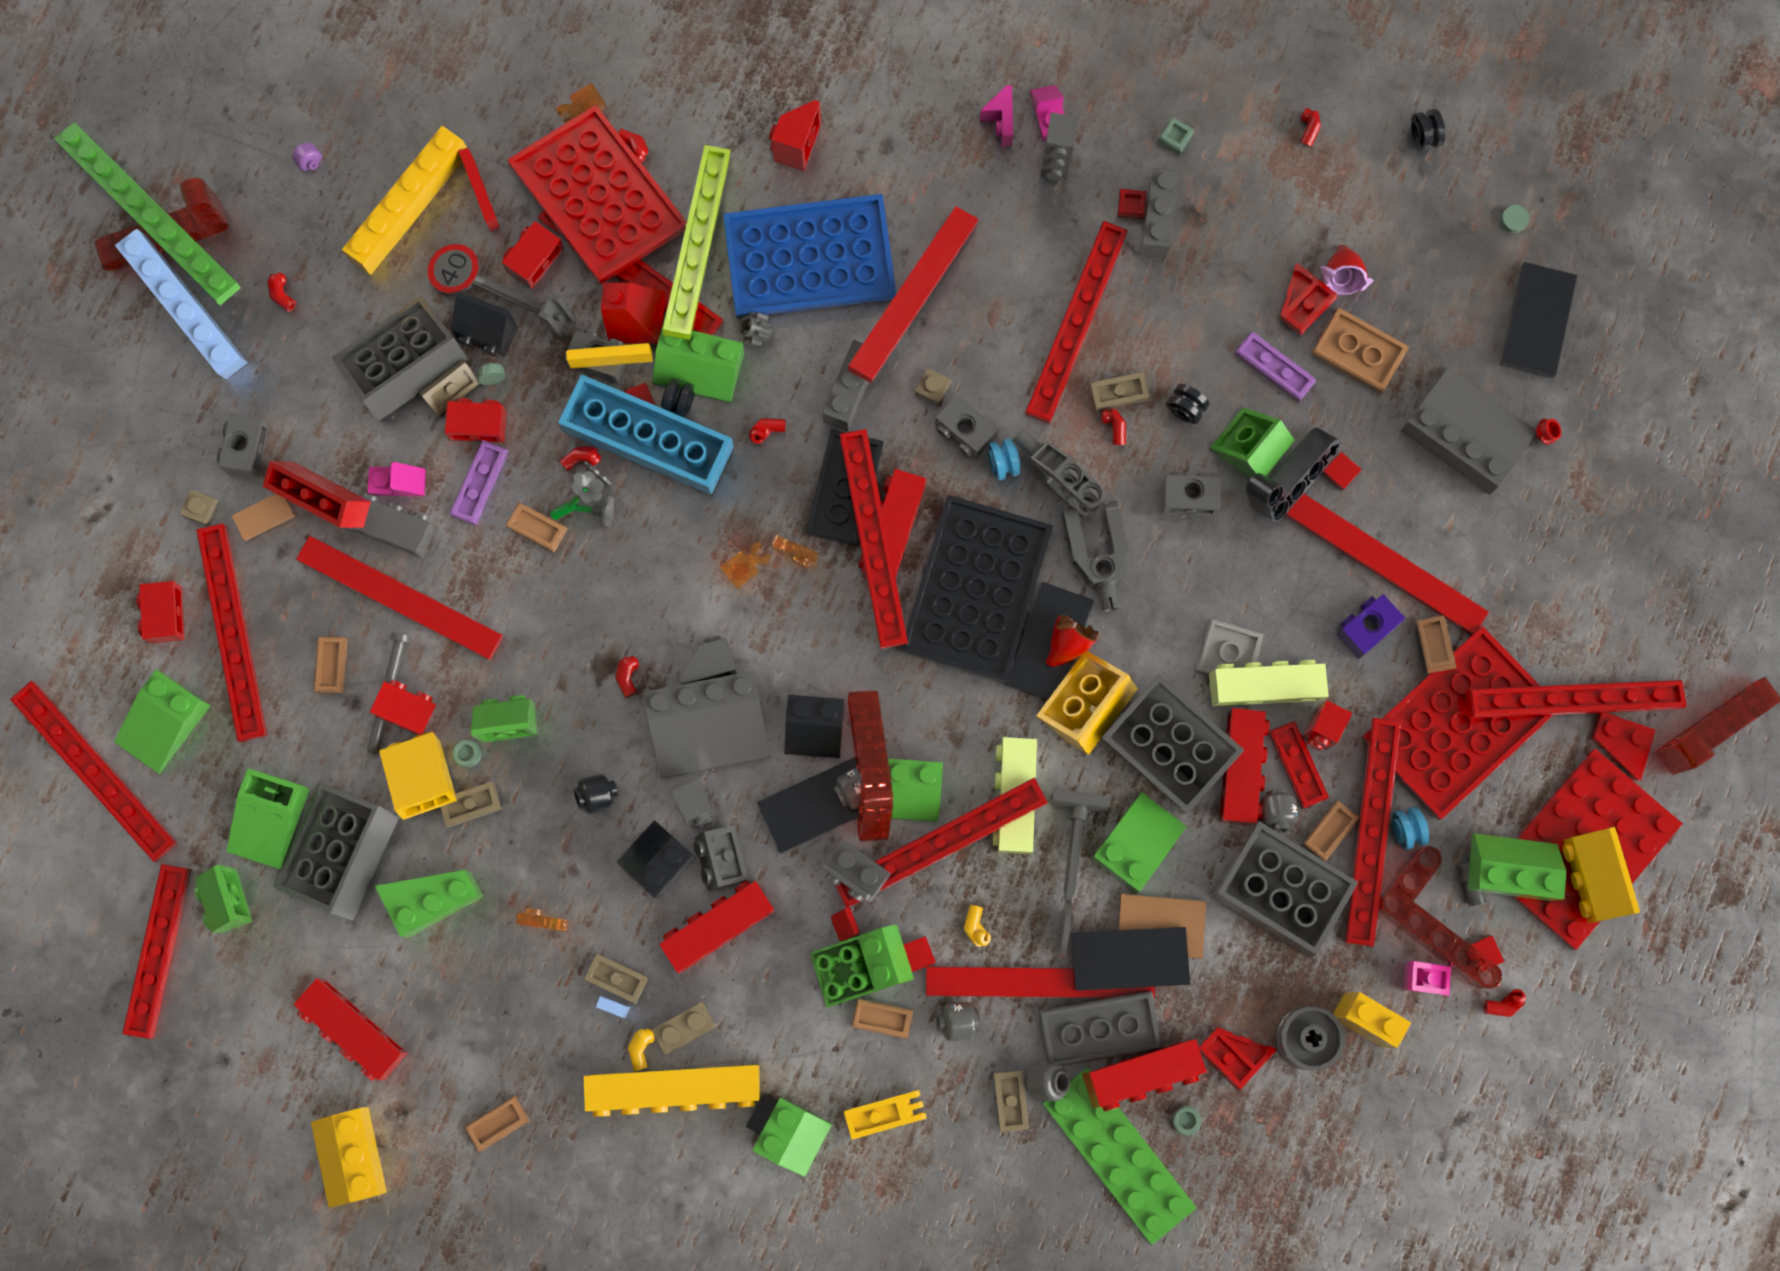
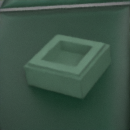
(1176, 135)

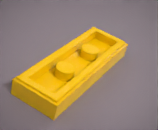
(609, 355)

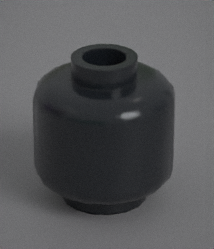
(595, 793)

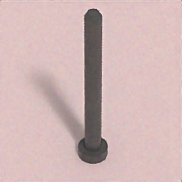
(391, 673)

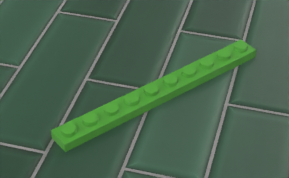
(147, 214)

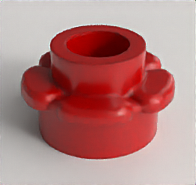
(1548, 431)

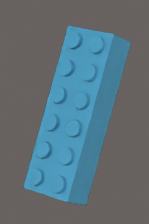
(646, 434)

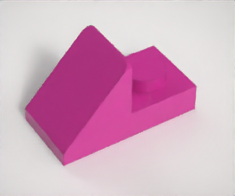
(1046, 101)
(1001, 112)
(396, 480)
(1427, 978)

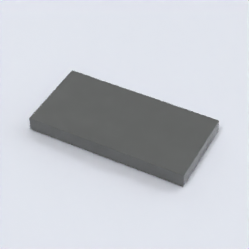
(1100, 1028)

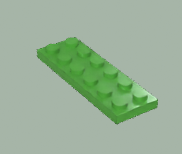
(1122, 1161)

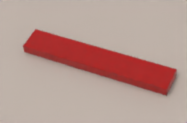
(157, 951)

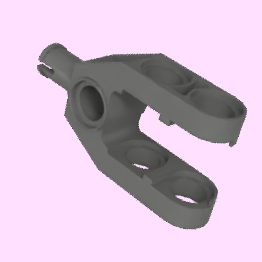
(1053, 468)
(1087, 566)

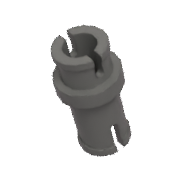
(1474, 897)

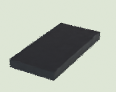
(1538, 320)
(832, 506)
(1029, 669)
(807, 809)
(1130, 958)

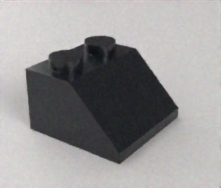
(482, 325)
(814, 726)
(656, 860)

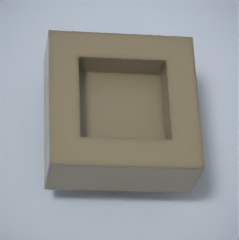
(933, 386)
(199, 507)

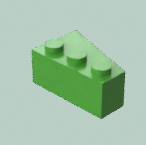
(428, 899)

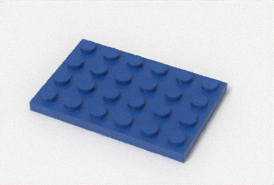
(809, 255)

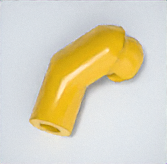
(974, 929)
(637, 1046)

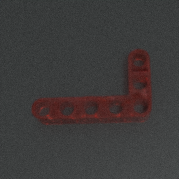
(199, 219)
(1696, 743)
(873, 764)
(1430, 924)

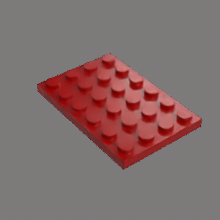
(598, 194)
(1439, 746)
(1590, 801)

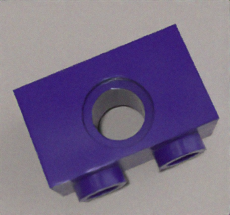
(1382, 613)

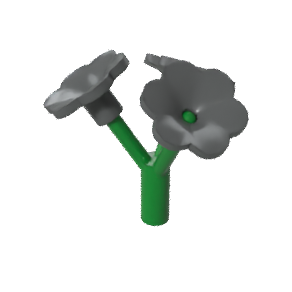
(588, 488)

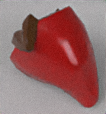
(1069, 641)

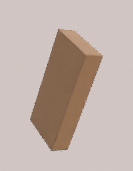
(263, 516)
(536, 527)
(1435, 644)
(330, 665)
(1330, 831)
(882, 1018)
(497, 1123)

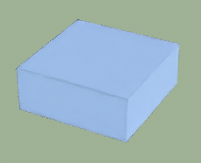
(613, 1007)

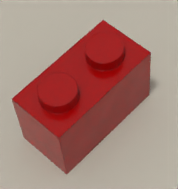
(532, 254)
(475, 421)
(160, 612)
(402, 707)
(1326, 726)

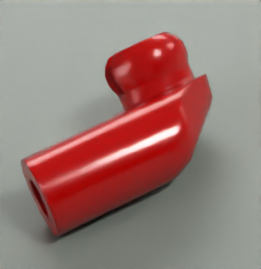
(1313, 126)
(636, 142)
(276, 291)
(1118, 425)
(764, 428)
(578, 454)
(623, 675)
(1507, 1006)

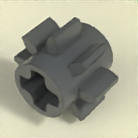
(755, 329)

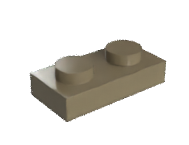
(449, 387)
(1119, 391)
(471, 804)
(616, 978)
(684, 1028)
(1011, 1101)

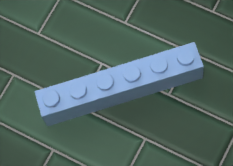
(181, 304)

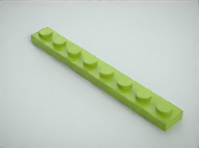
(696, 242)

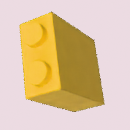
(417, 775)
(1371, 1020)

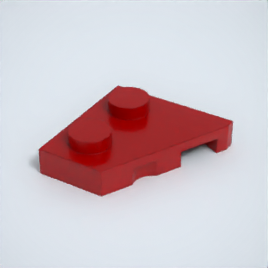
(1305, 300)
(1624, 742)
(1234, 1056)

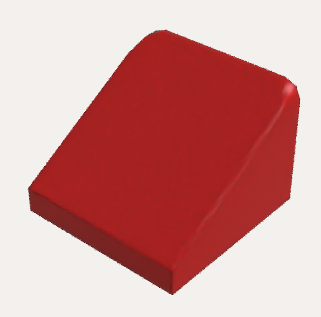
(845, 924)

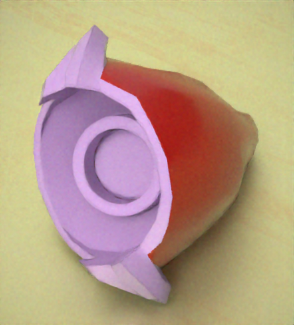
(1346, 272)

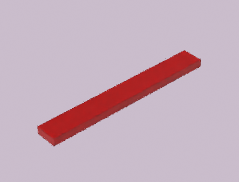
(644, 275)
(912, 294)
(1076, 322)
(873, 539)
(1387, 564)
(399, 597)
(231, 633)
(1575, 699)
(93, 771)
(1373, 831)
(956, 834)
(1012, 983)

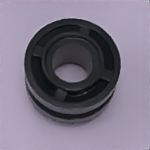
(1428, 129)
(678, 397)
(1187, 403)

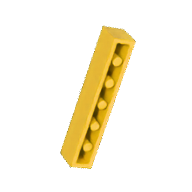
(405, 201)
(672, 1088)

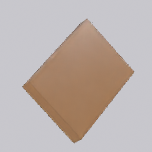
(1360, 350)
(1160, 912)

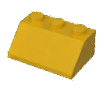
(1087, 702)
(1600, 875)
(348, 1157)

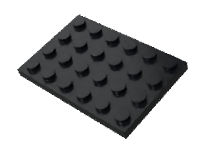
(977, 588)

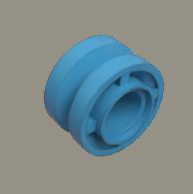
(1004, 459)
(1410, 828)

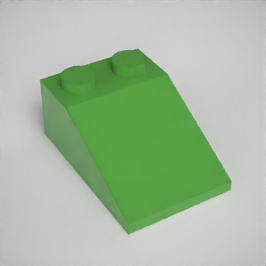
(160, 720)
(1139, 843)

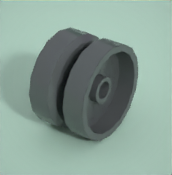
(1326, 1042)

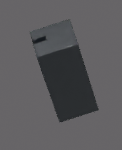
(762, 1113)

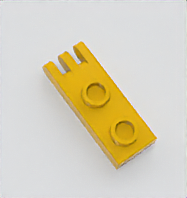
(883, 1115)

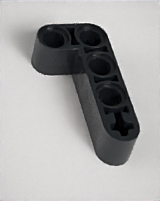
(1294, 476)

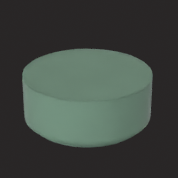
(1514, 218)
(491, 374)
(466, 753)
(1186, 1120)

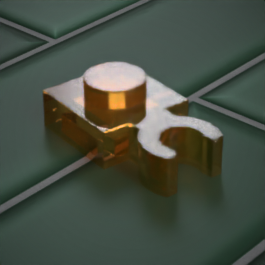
(582, 101)
(802, 555)
(743, 568)
(536, 919)

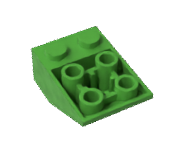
(265, 817)
(861, 965)

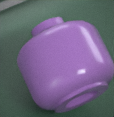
(307, 156)

